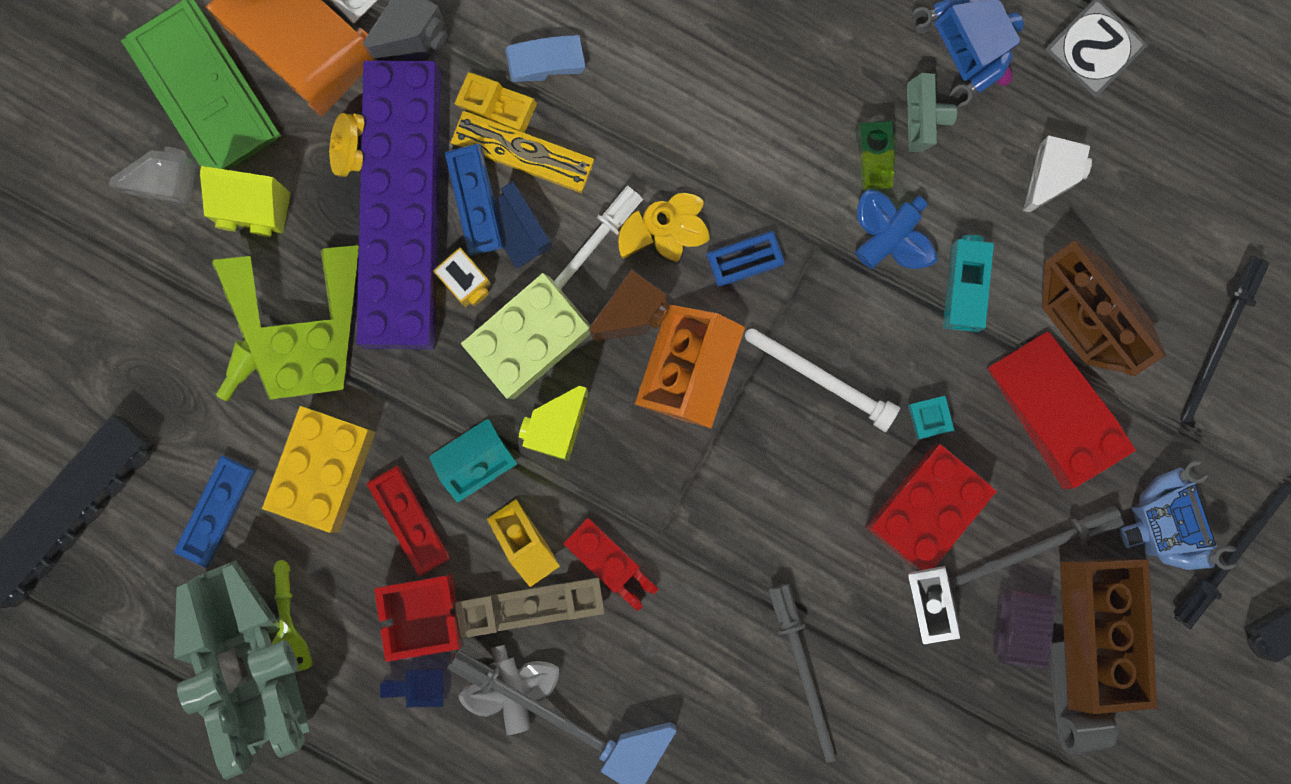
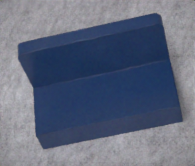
(520, 229)

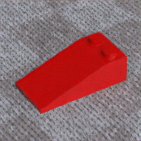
(1060, 411)

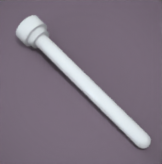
(880, 412)

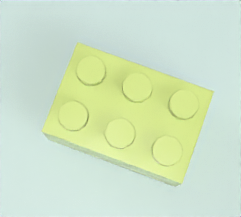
(527, 336)

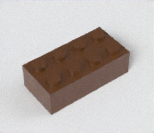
(1108, 635)

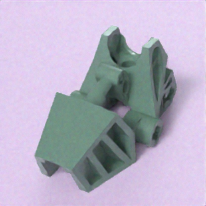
(223, 613)

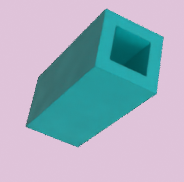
(968, 284)

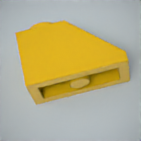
(522, 543)

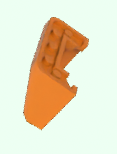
(300, 43)

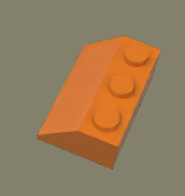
(690, 365)

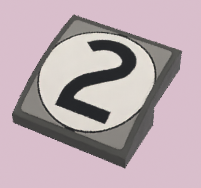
(1096, 47)

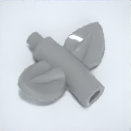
(533, 679)

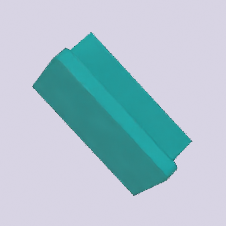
(472, 460)

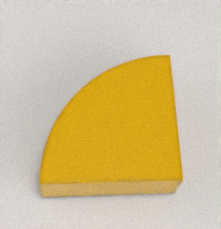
(633, 236)

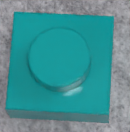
(931, 417)

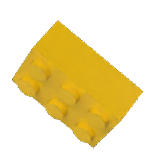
(318, 470)

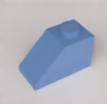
(636, 753)

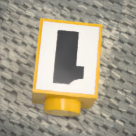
(463, 278)

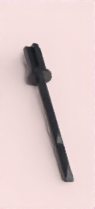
(1242, 295)
(1205, 591)

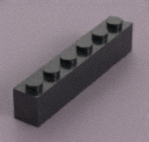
(68, 505)

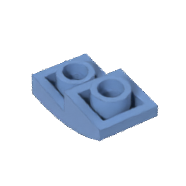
(545, 57)

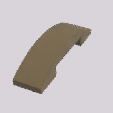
(529, 607)

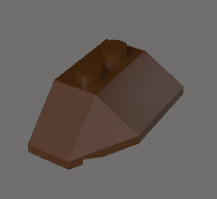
(1098, 312)

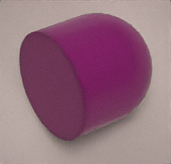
(1006, 79)

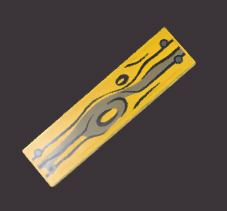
(524, 152)

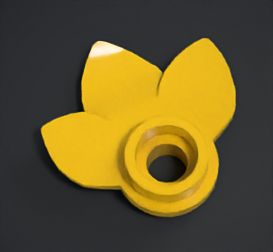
(682, 225)

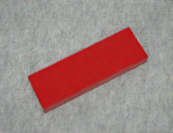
(408, 520)

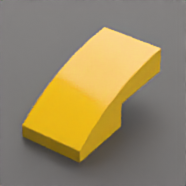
(495, 103)

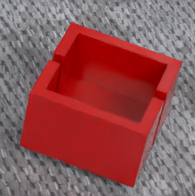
(419, 616)

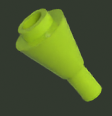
(238, 370)

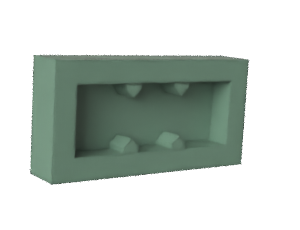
(925, 113)

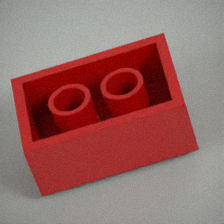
(931, 509)

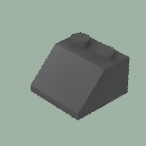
(407, 31)

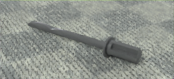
(1081, 530)
(790, 624)
(486, 678)

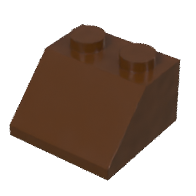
(631, 310)

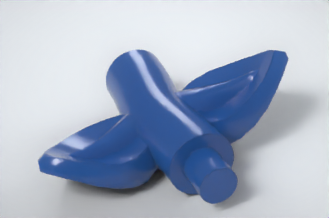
(893, 232)

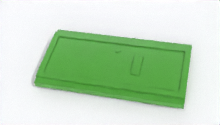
(200, 87)

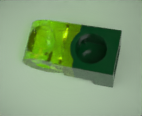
(876, 154)

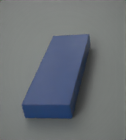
(474, 200)
(214, 511)

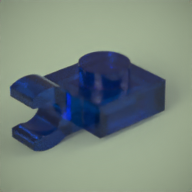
(420, 688)

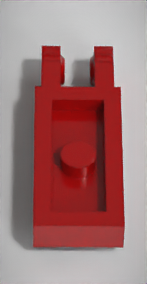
(607, 561)

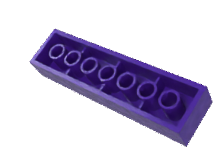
(399, 205)

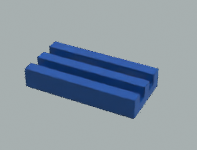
(717, 269)

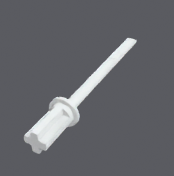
(610, 220)

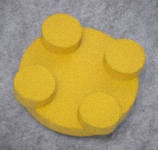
(343, 144)

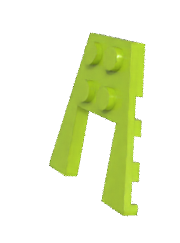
(300, 355)

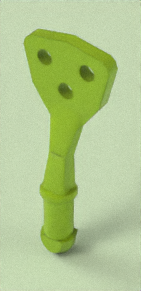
(287, 630)

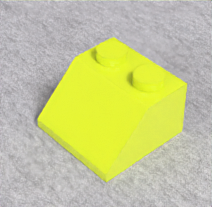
(244, 201)
(555, 424)

